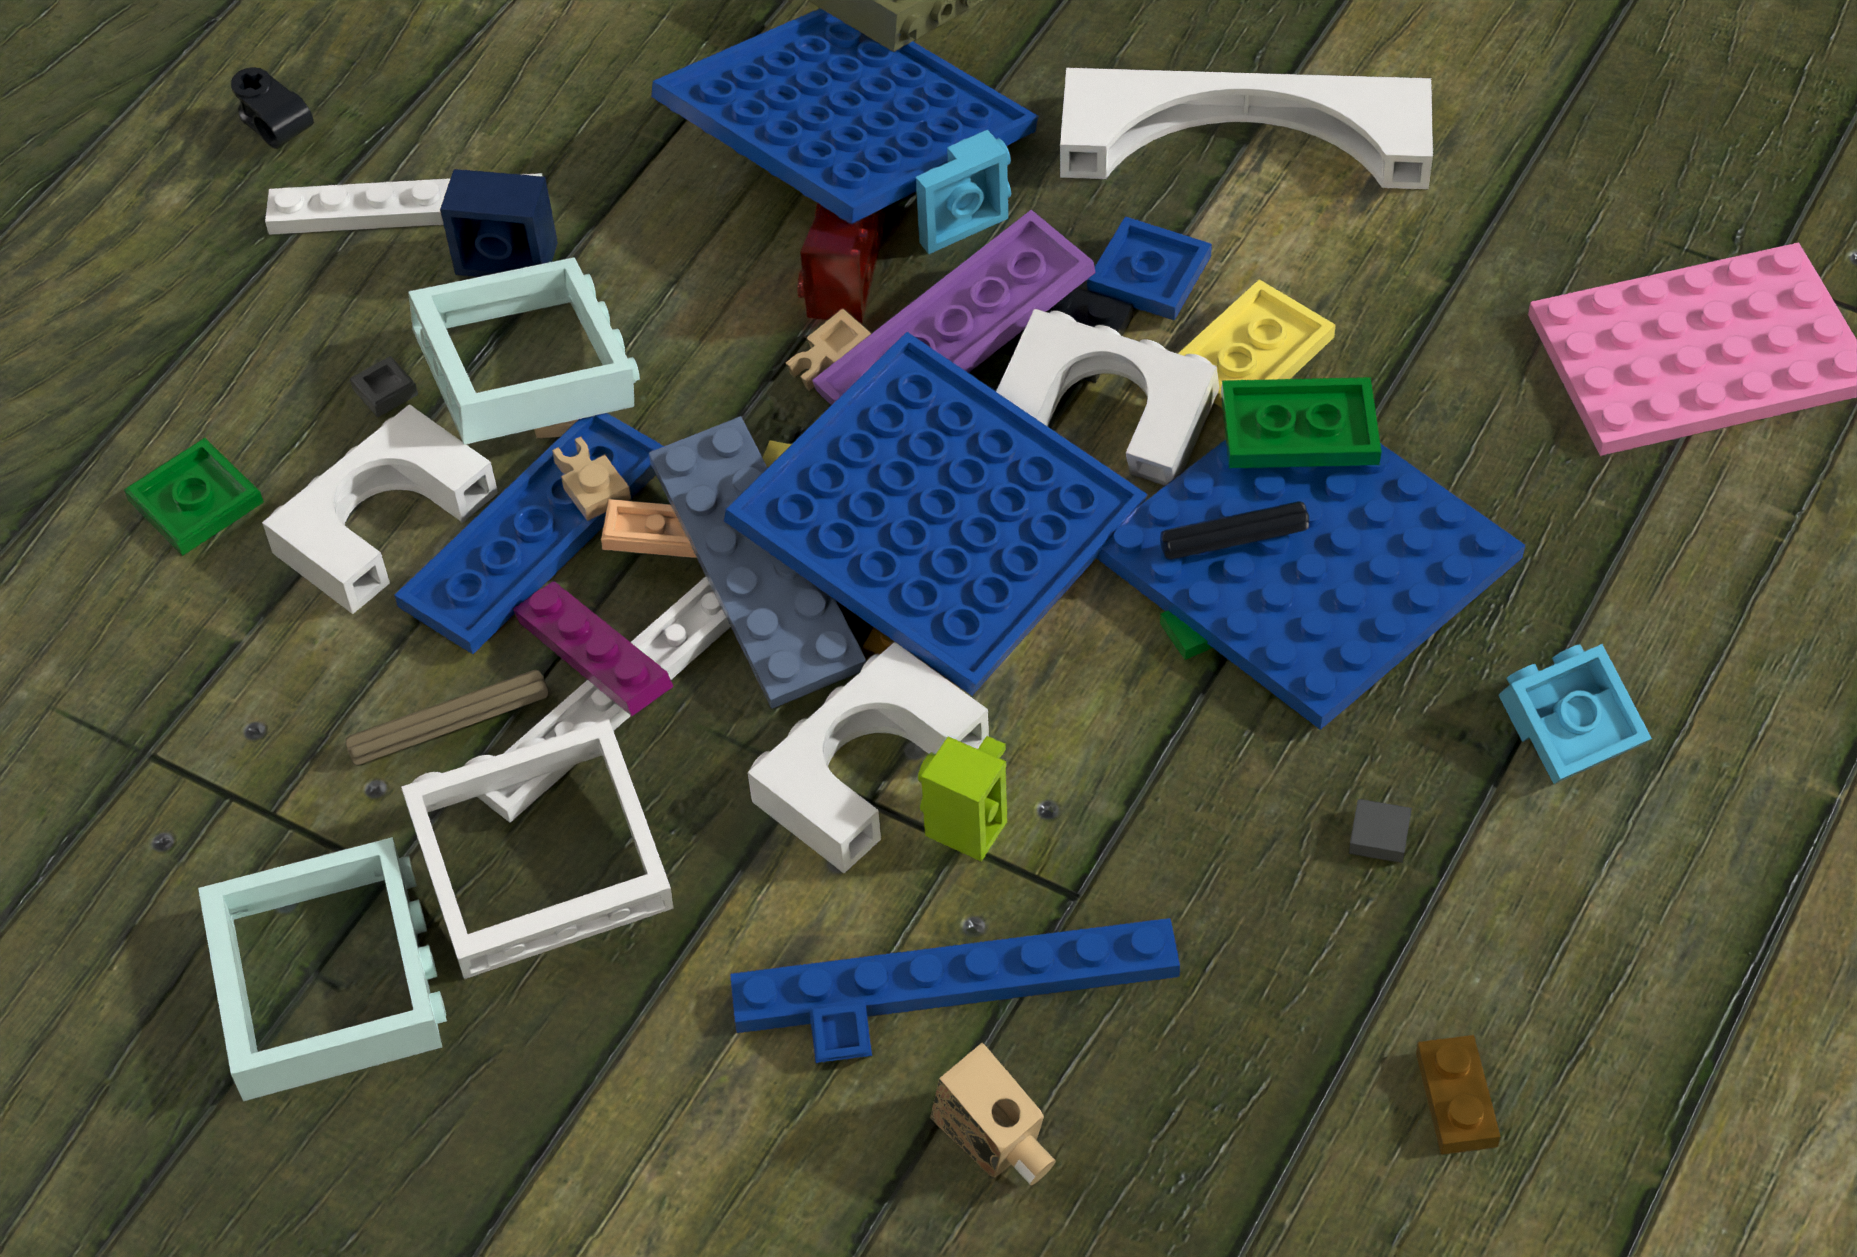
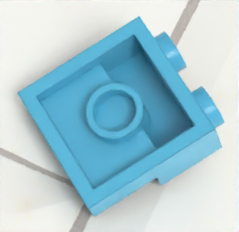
(964, 193)
(1574, 711)

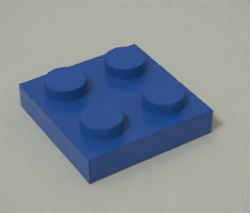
(1150, 267)

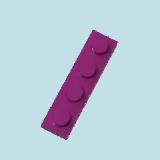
(593, 648)

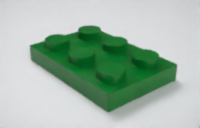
(1300, 422)

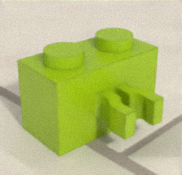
(965, 795)

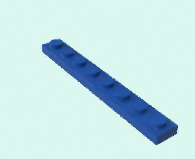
(959, 974)

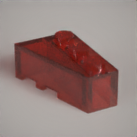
(839, 263)

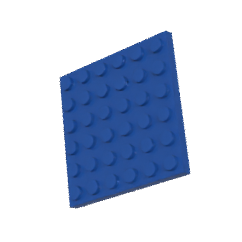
(839, 110)
(936, 511)
(1323, 606)

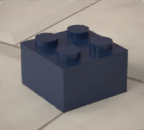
(497, 222)

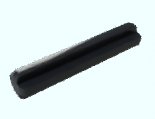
(1234, 530)

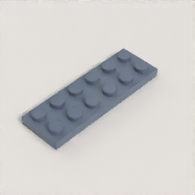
(779, 618)

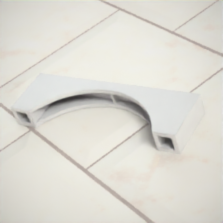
(1371, 118)

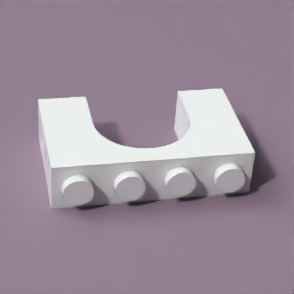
(1178, 387)
(401, 455)
(890, 696)

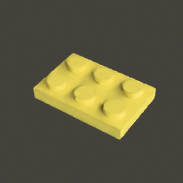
(1261, 337)

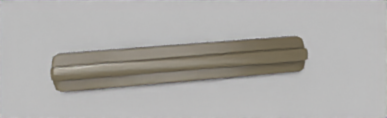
(446, 717)

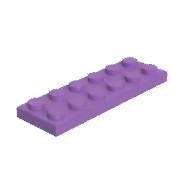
(977, 303)

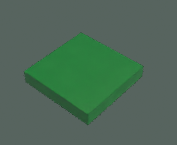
(193, 496)

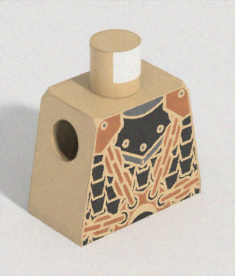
(991, 1117)

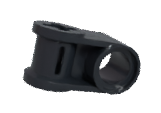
(270, 107)

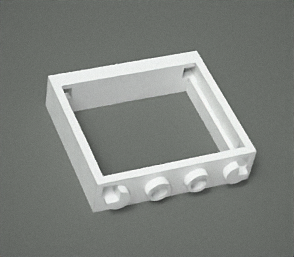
(564, 921)

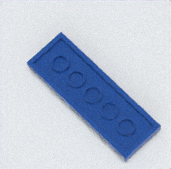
(520, 538)

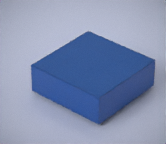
(840, 1030)

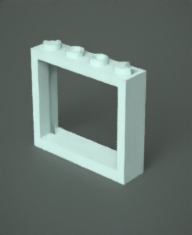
(533, 402)
(344, 1049)

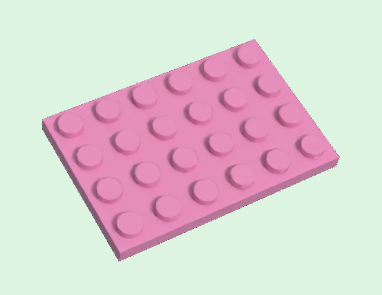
(1699, 348)

